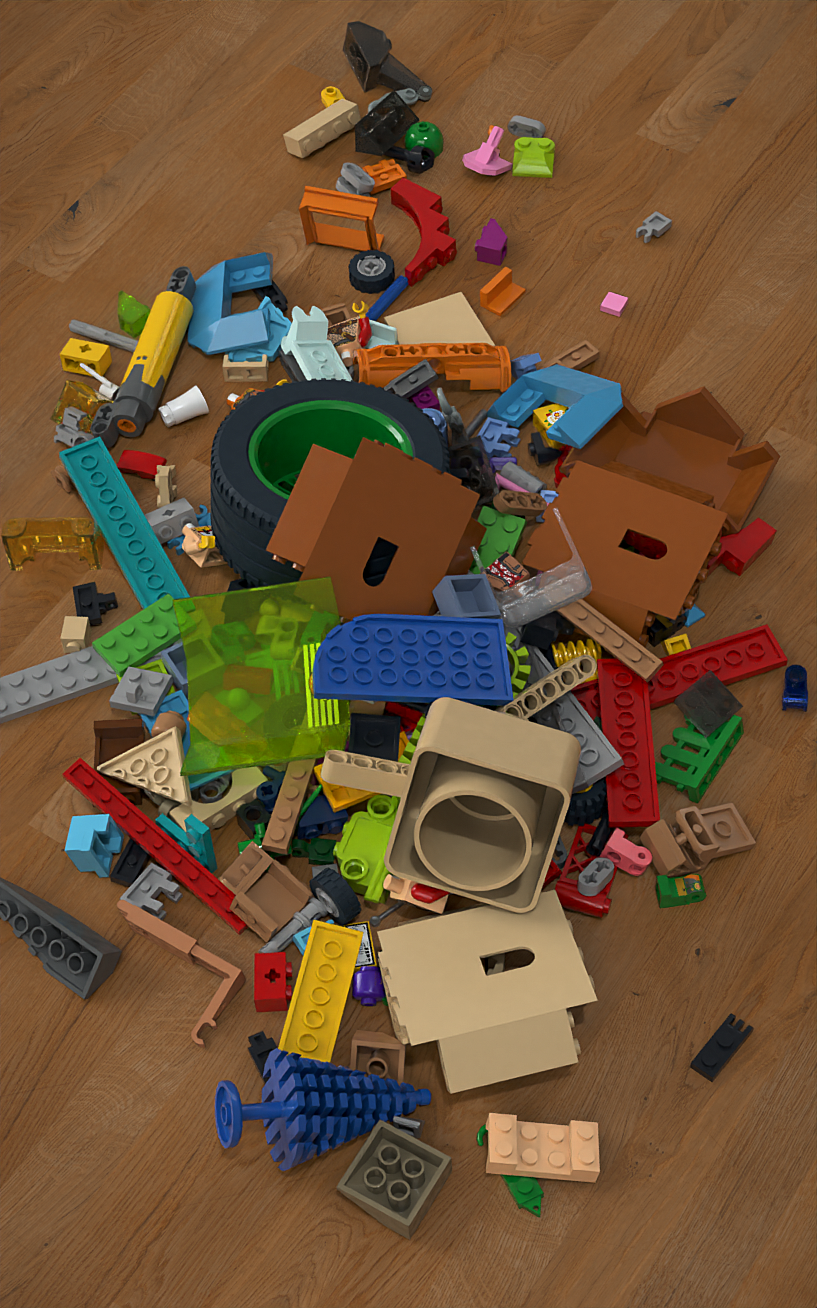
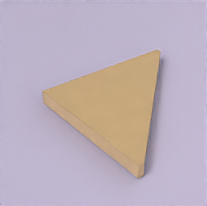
(154, 767)

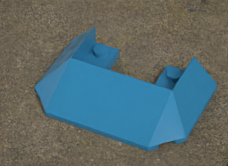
(211, 324)
(589, 398)

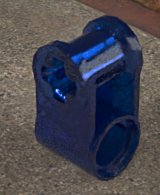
(795, 692)

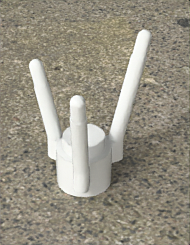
(107, 388)

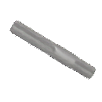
(103, 335)

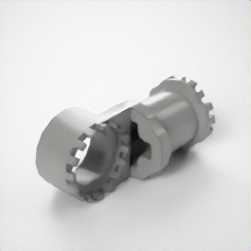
(219, 785)

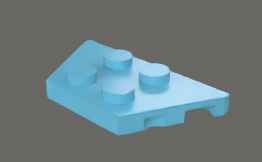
(278, 329)

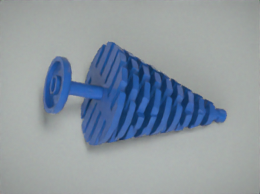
(312, 1106)

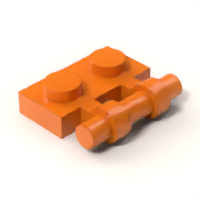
(385, 174)

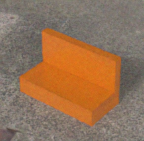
(500, 293)

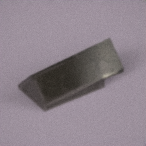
(384, 125)

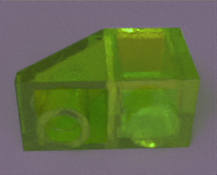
(131, 314)

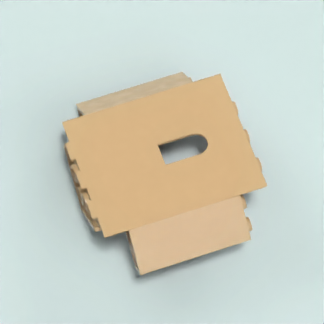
(491, 1023)

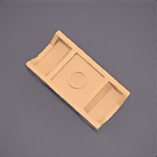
(542, 1149)

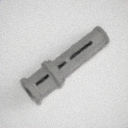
(300, 921)

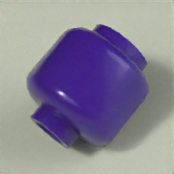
(368, 986)

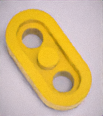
(330, 96)

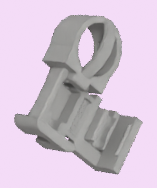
(68, 431)

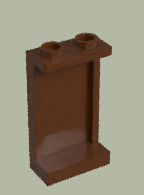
(114, 739)

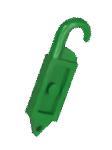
(523, 1189)

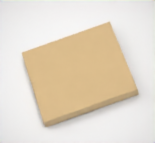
(439, 322)

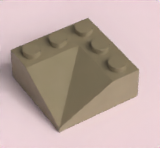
(396, 1178)

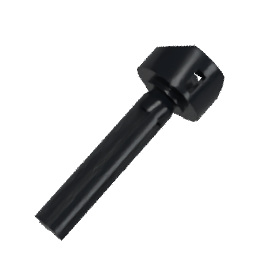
(414, 157)

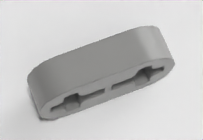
(526, 127)
(600, 879)

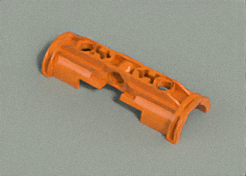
(479, 362)

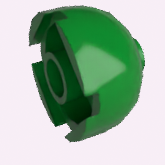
(425, 135)

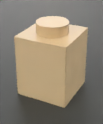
(75, 634)

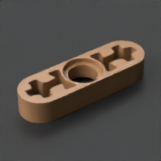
(530, 503)

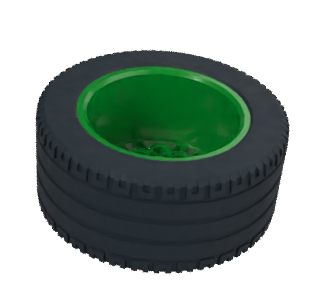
(265, 448)

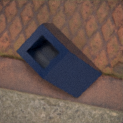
(321, 819)

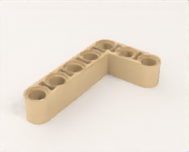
(553, 686)
(364, 772)

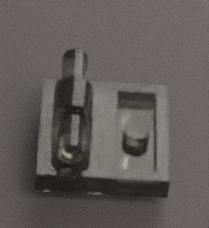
(708, 703)

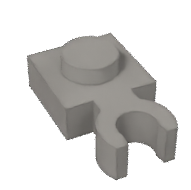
(653, 225)

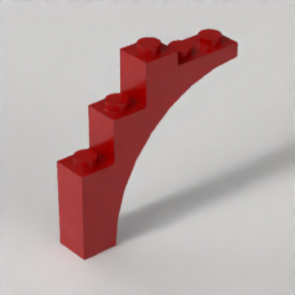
(425, 211)
(737, 549)

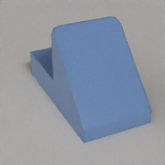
(524, 364)

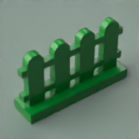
(701, 766)

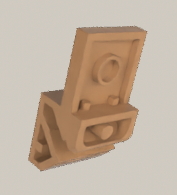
(697, 839)

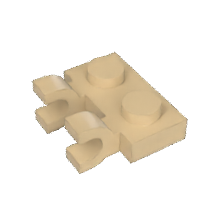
(163, 481)

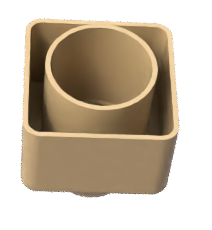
(483, 804)

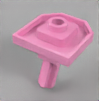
(487, 159)

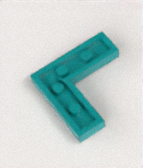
(195, 840)

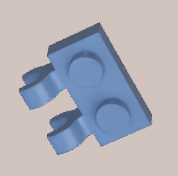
(492, 435)

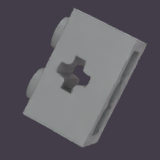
(170, 519)

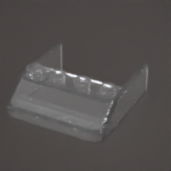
(543, 592)

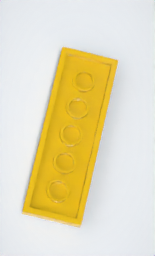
(321, 991)

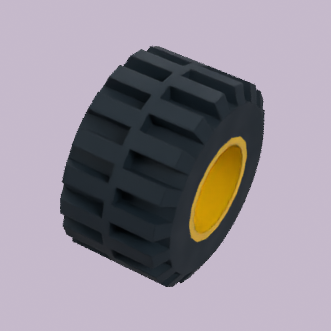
(586, 804)

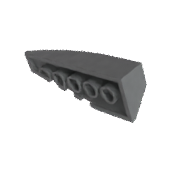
(63, 943)

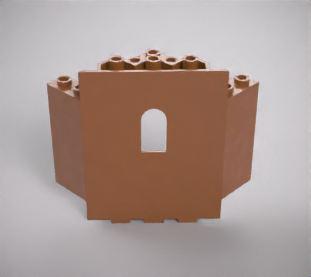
(687, 443)
(382, 493)
(599, 511)

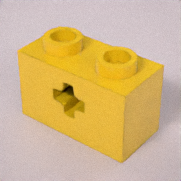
(92, 354)

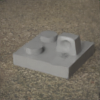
(141, 691)

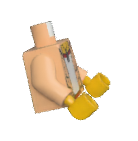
(201, 546)

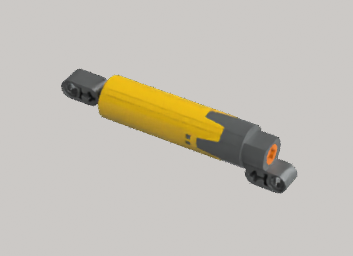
(149, 363)

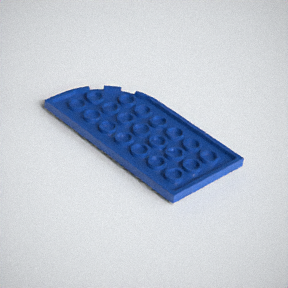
(414, 660)

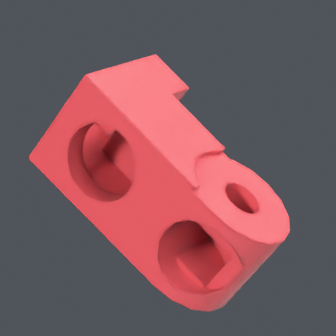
(626, 854)

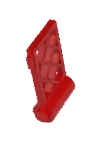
(567, 888)

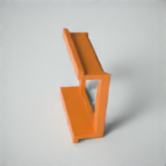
(340, 205)

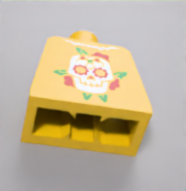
(544, 418)

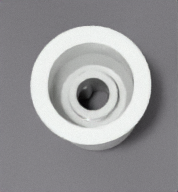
(184, 407)

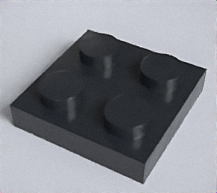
(375, 735)

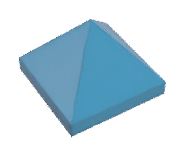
(693, 615)

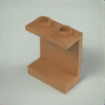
(271, 901)

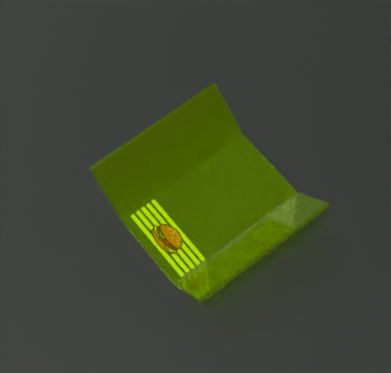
(253, 676)

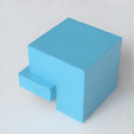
(92, 842)

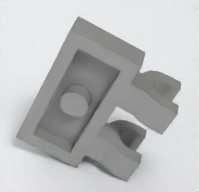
(148, 887)

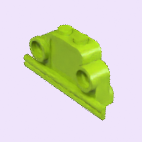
(364, 847)

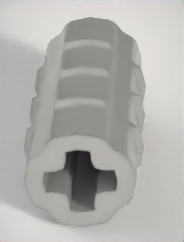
(522, 478)

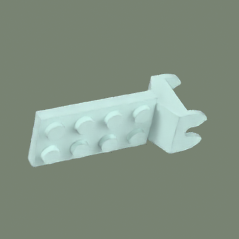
(311, 348)

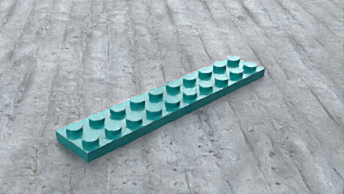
(122, 522)

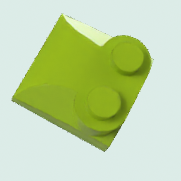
(533, 157)

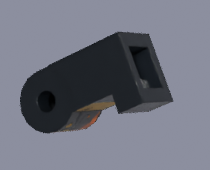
(664, 628)

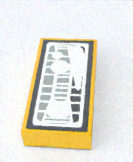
(366, 953)

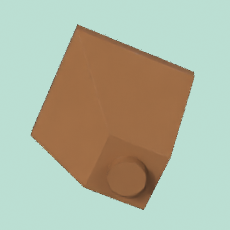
(378, 1055)

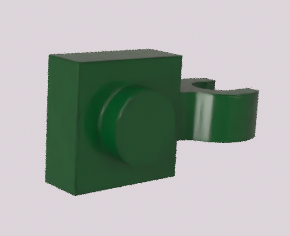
(319, 851)

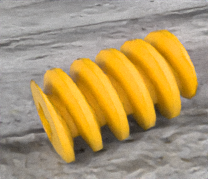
(564, 654)

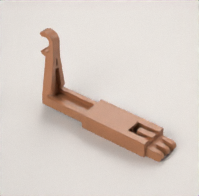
(191, 952)

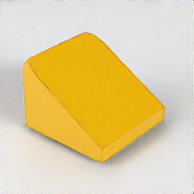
(676, 644)

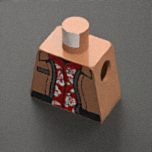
(506, 572)

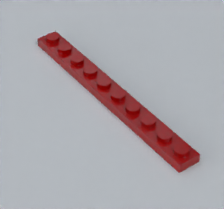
(155, 842)

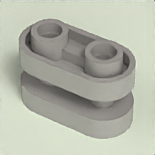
(354, 180)

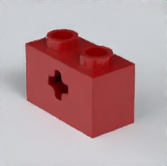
(269, 995)

